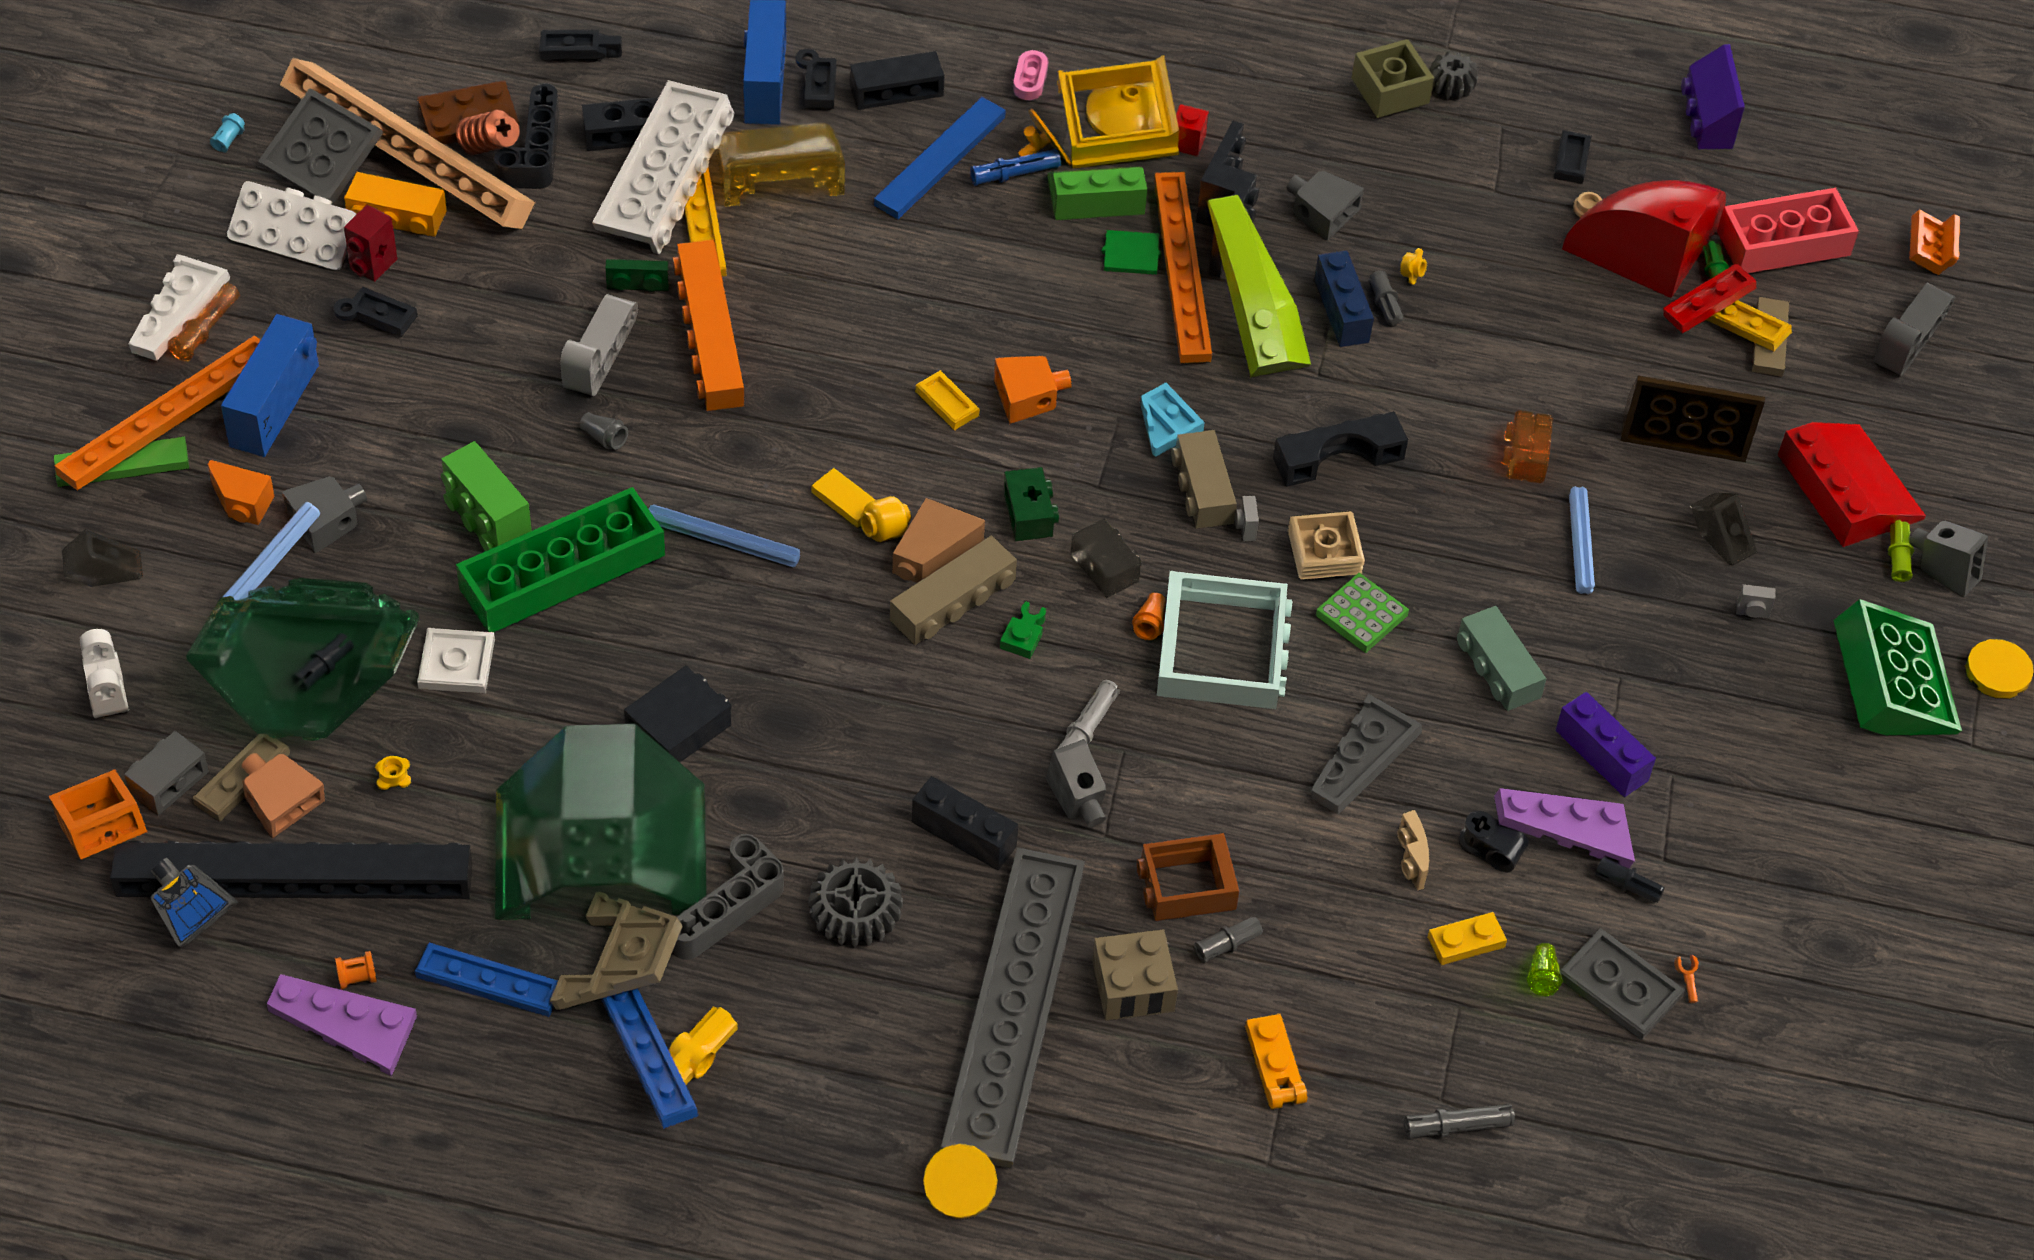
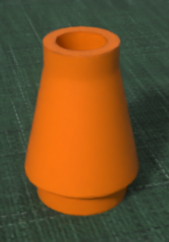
(1149, 620)

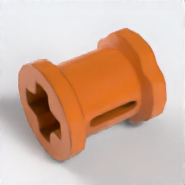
(355, 970)

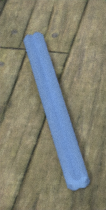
(725, 536)

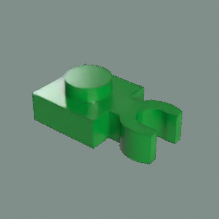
(1025, 633)

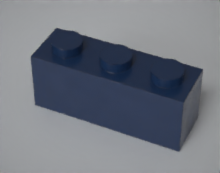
(1343, 298)

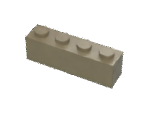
(953, 590)

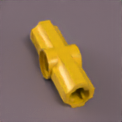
(696, 1050)

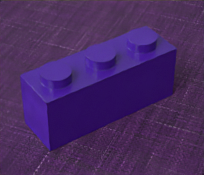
(1605, 744)

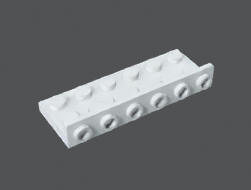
(665, 164)

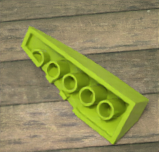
(1259, 296)

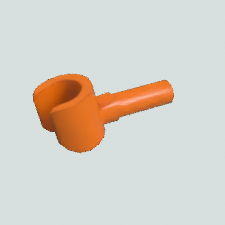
(1688, 976)

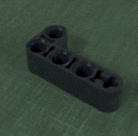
(534, 164)

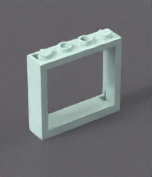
(1233, 593)

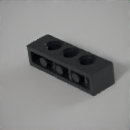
(615, 123)

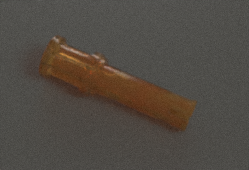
(223, 298)

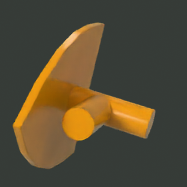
(1038, 141)

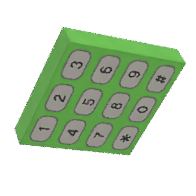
(1362, 612)

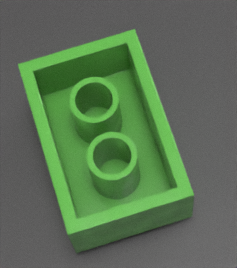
(484, 497)

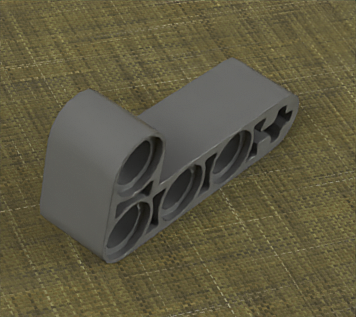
(1909, 334)
(699, 930)

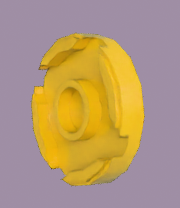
(1999, 668)
(960, 1181)

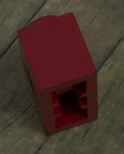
(370, 243)

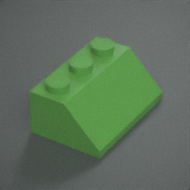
(1098, 192)

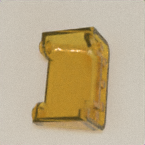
(779, 155)

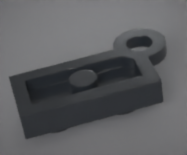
(819, 79)
(377, 311)

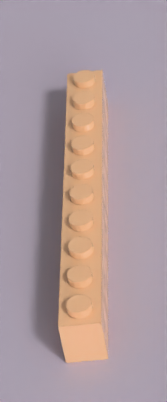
(417, 148)

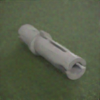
(1092, 714)

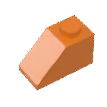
(241, 491)

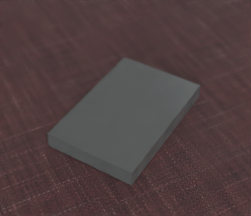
(1621, 984)

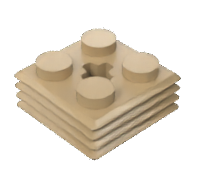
(1326, 545)

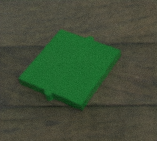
(1131, 252)

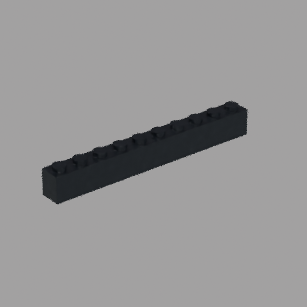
(303, 869)

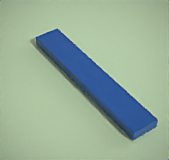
(939, 158)
(650, 1057)

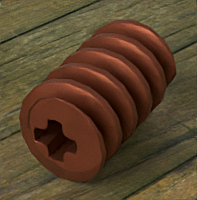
(487, 132)

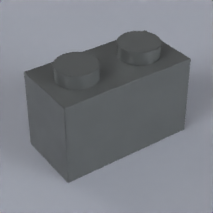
(166, 772)

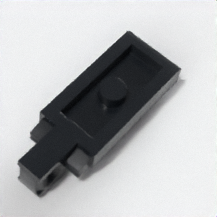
(578, 44)

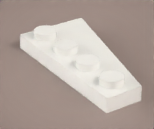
(181, 299)

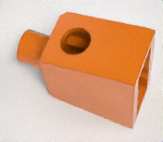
(1028, 386)

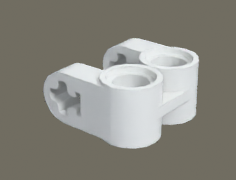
(103, 674)

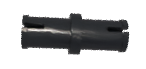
(322, 662)

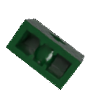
(1029, 504)

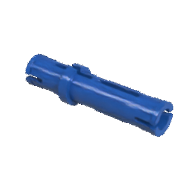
(1004, 169)

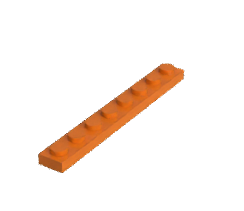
(1182, 268)
(155, 418)

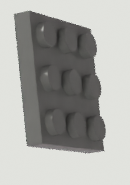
(320, 146)

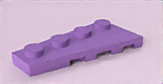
(1570, 821)
(361, 1024)

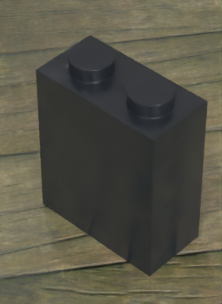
(681, 713)

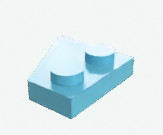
(1167, 417)

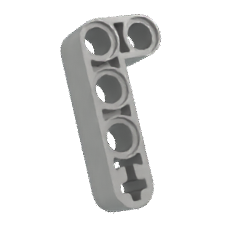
(589, 361)

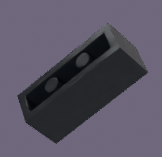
(897, 80)
(964, 823)

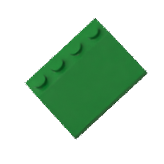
(1895, 672)

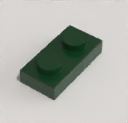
(637, 275)

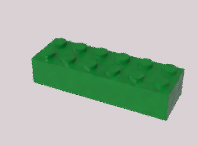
(560, 560)

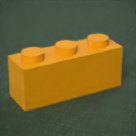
(410, 205)

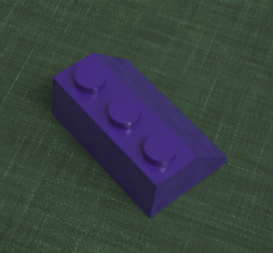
(1714, 99)

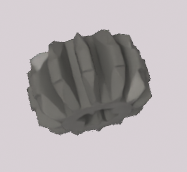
(1454, 75)

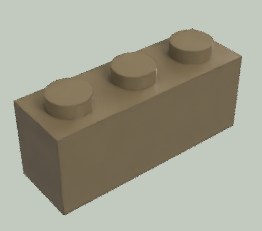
(1204, 479)

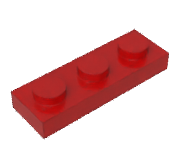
(1709, 298)

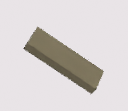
(1765, 360)
(226, 788)

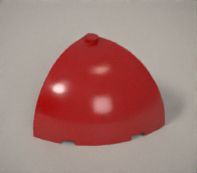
(1649, 231)

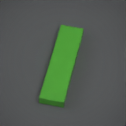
(153, 458)

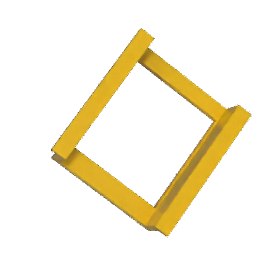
(1121, 146)

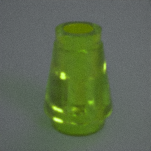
(1544, 972)

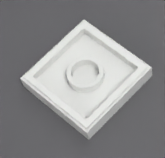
(456, 660)

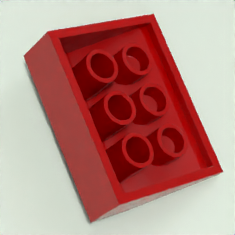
(1847, 480)

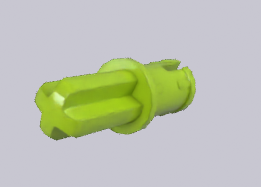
(1900, 551)

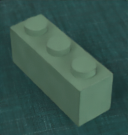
(1501, 658)

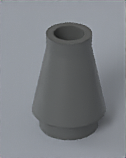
(607, 431)

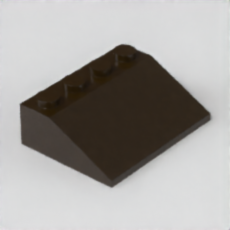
(1691, 418)

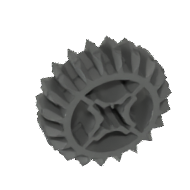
(877, 902)

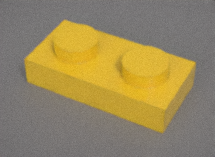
(1467, 938)

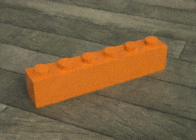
(710, 325)

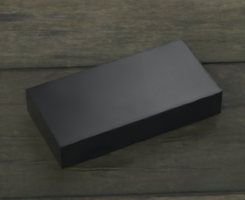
(1572, 157)

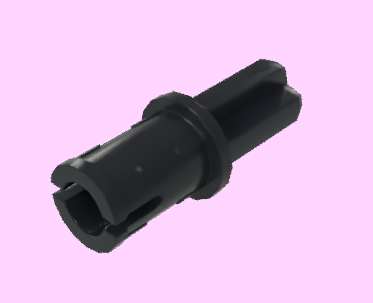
(1628, 880)

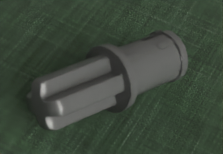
(1385, 297)
(1227, 939)

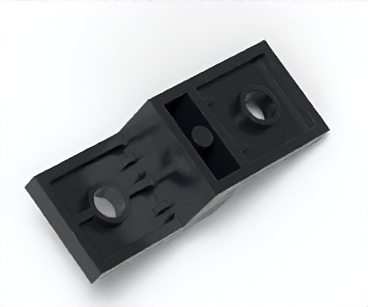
(1226, 179)

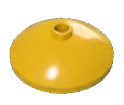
(1123, 109)

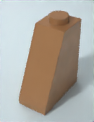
(935, 539)

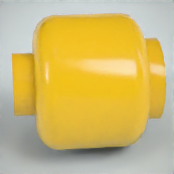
(885, 519)

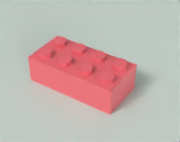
(1787, 230)

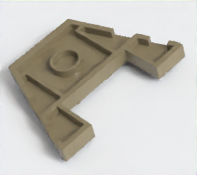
(632, 956)

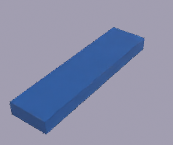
(487, 979)

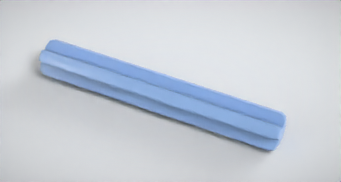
(1581, 540)
(274, 551)

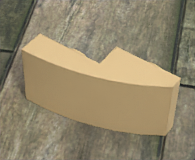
(1416, 855)

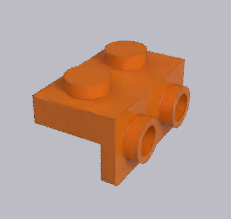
(1934, 242)

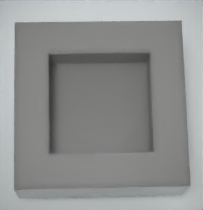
(1247, 518)
(1755, 601)

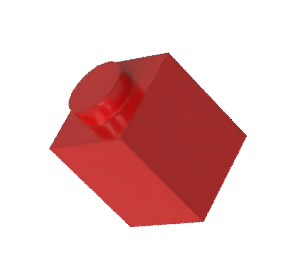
(1192, 129)

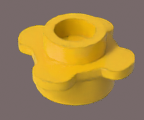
(1413, 265)
(391, 765)

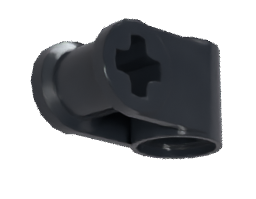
(1494, 842)

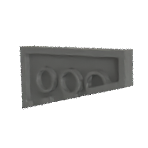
(1367, 750)

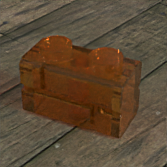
(1529, 446)

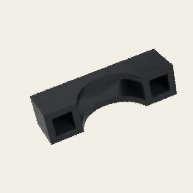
(1375, 438)

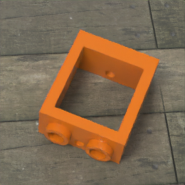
(112, 811)

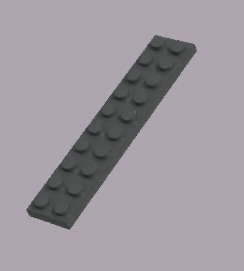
(1014, 1005)

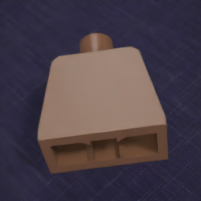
(280, 791)

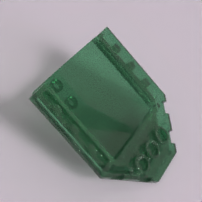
(263, 639)
(599, 813)

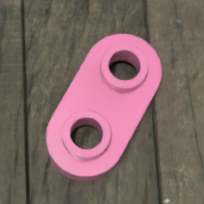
(1030, 75)

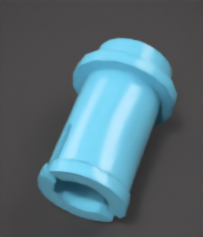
(230, 128)

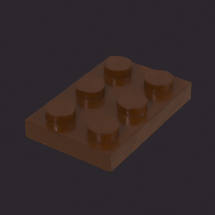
(446, 109)

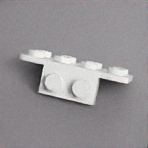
(291, 225)

